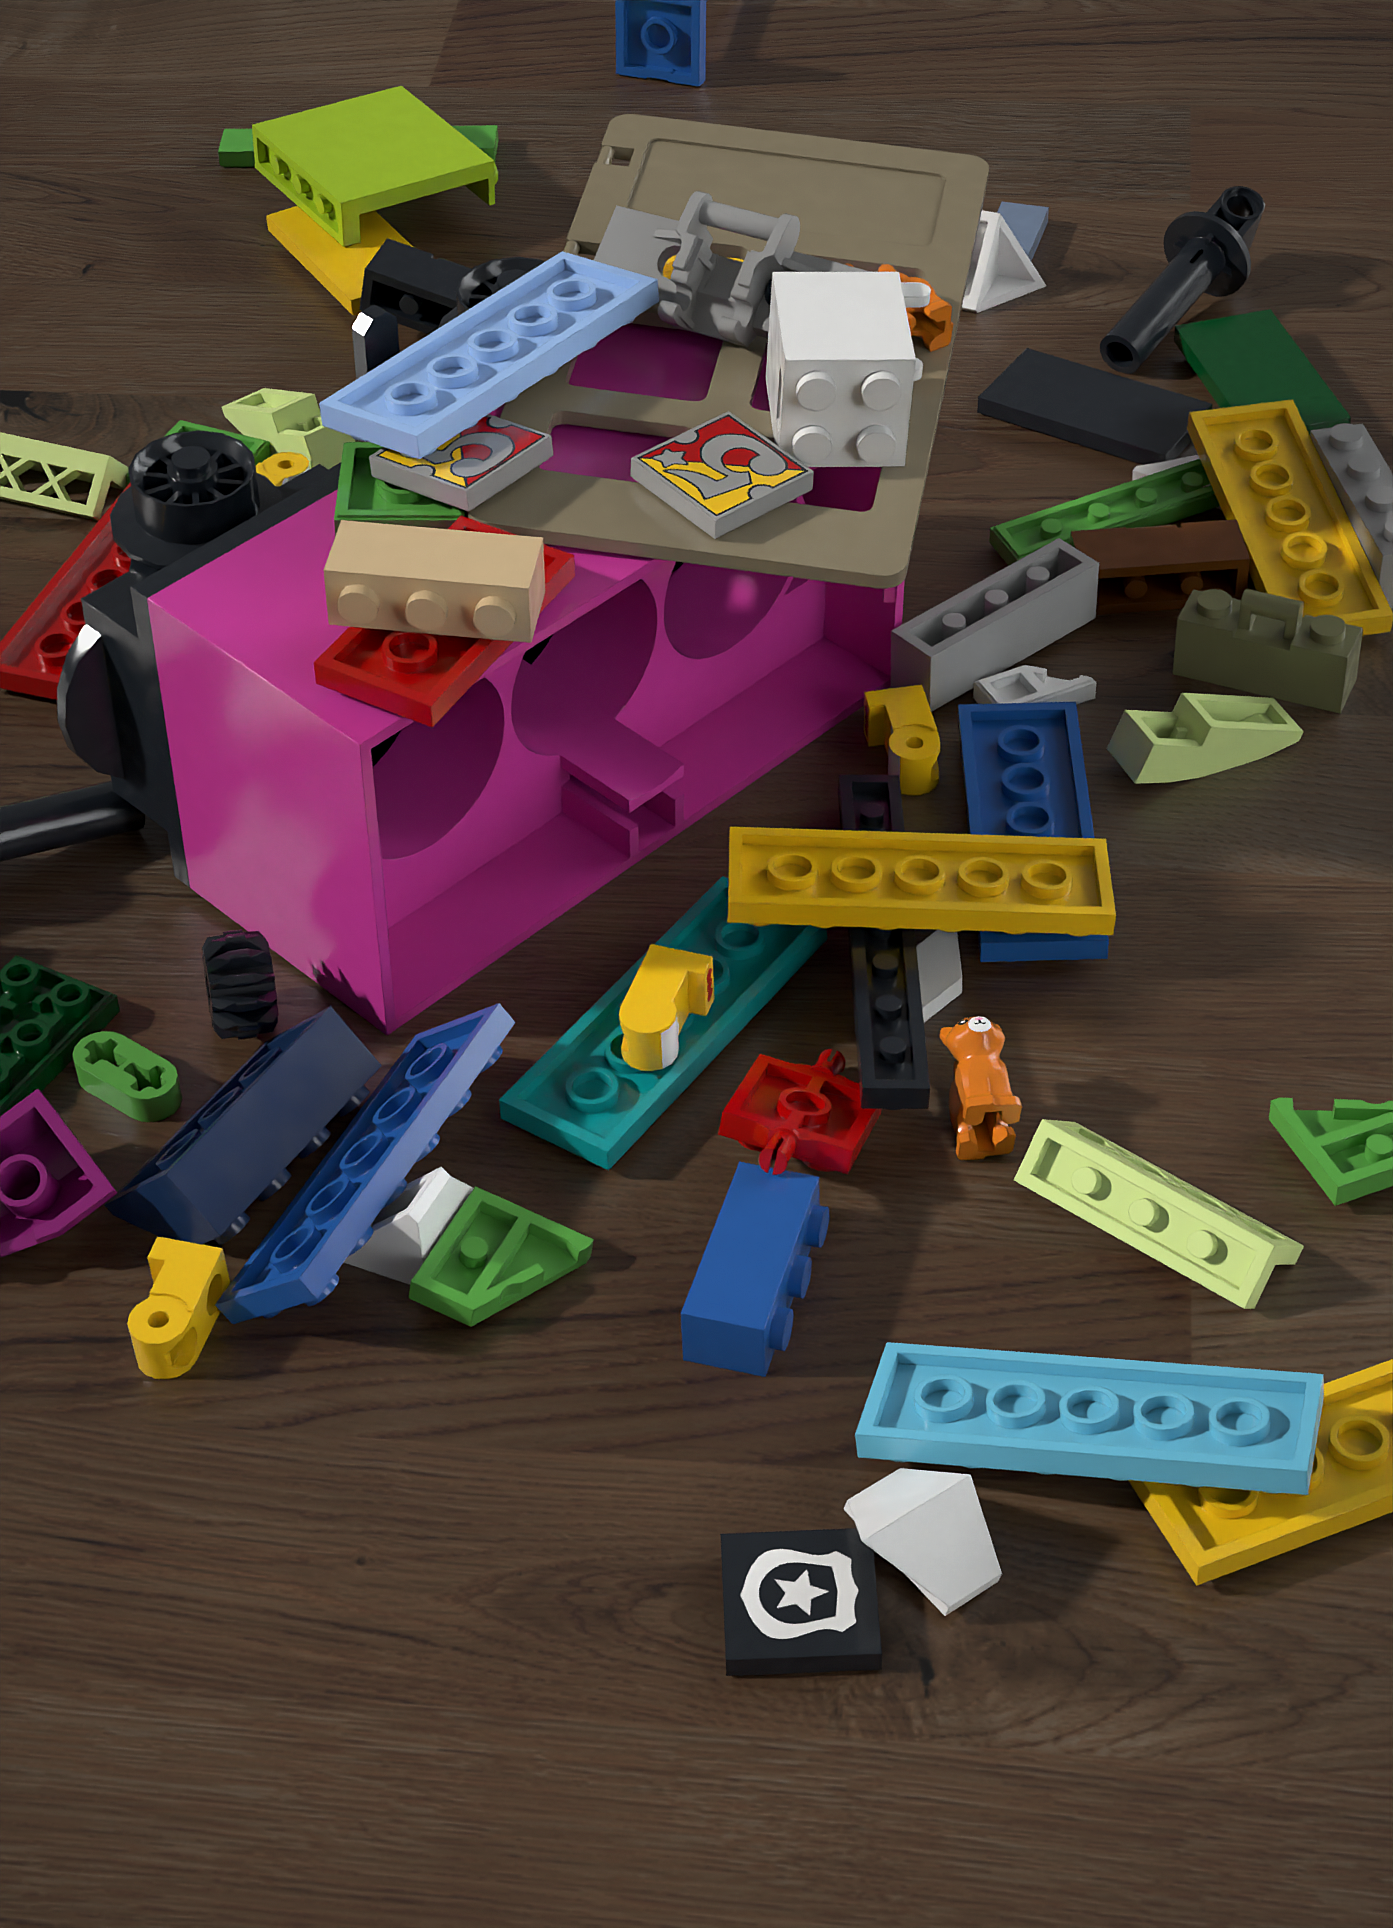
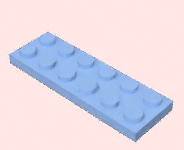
(488, 355)

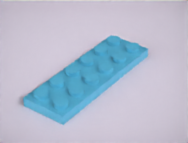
(1094, 1417)

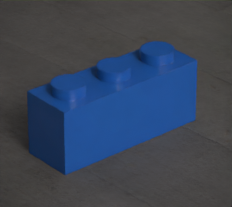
(753, 1270)

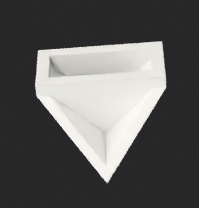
(998, 267)
(411, 1226)
(929, 1531)

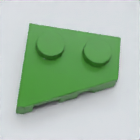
(1341, 1148)
(495, 1258)

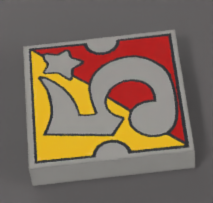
(469, 464)
(721, 474)

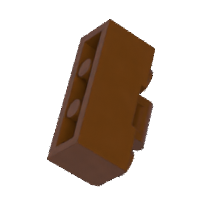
(1163, 564)

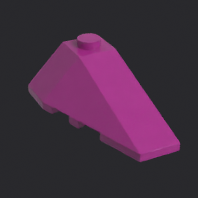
(44, 1176)

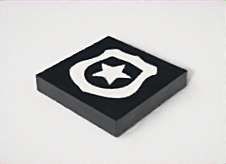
(799, 1602)

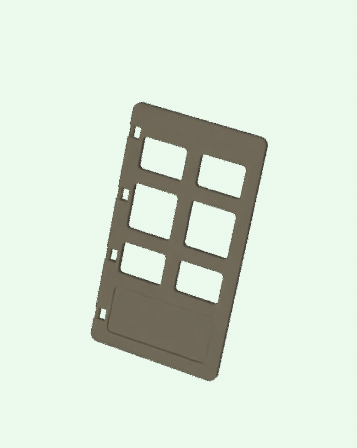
(853, 207)

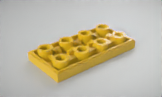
(334, 266)

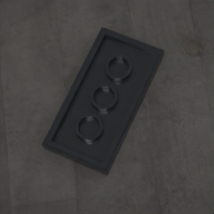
(1091, 408)

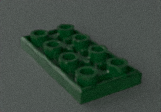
(1257, 362)
(42, 1023)

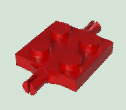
(799, 1114)

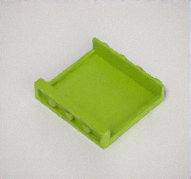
(367, 158)

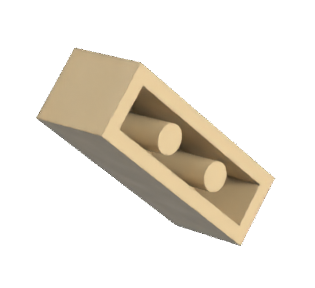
(435, 581)

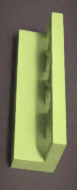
(62, 466)
(1154, 1211)

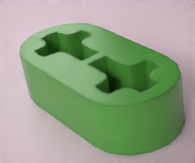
(119, 1084)

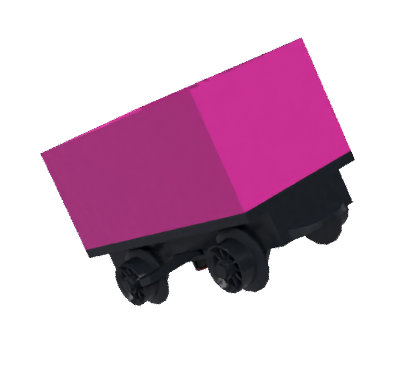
(410, 850)

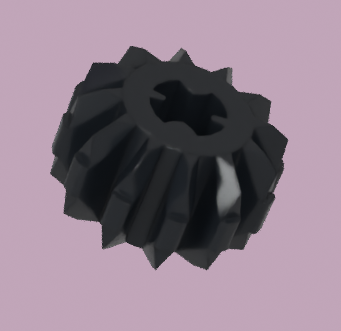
(240, 984)

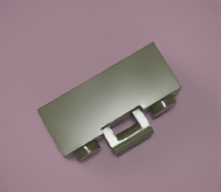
(1267, 648)

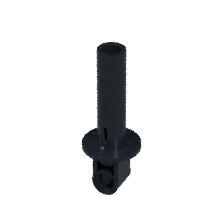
(1204, 256)
(65, 820)

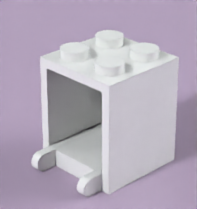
(842, 366)

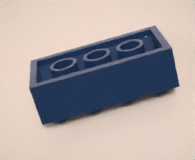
(249, 1133)

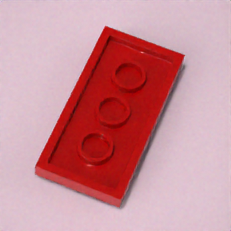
(422, 672)

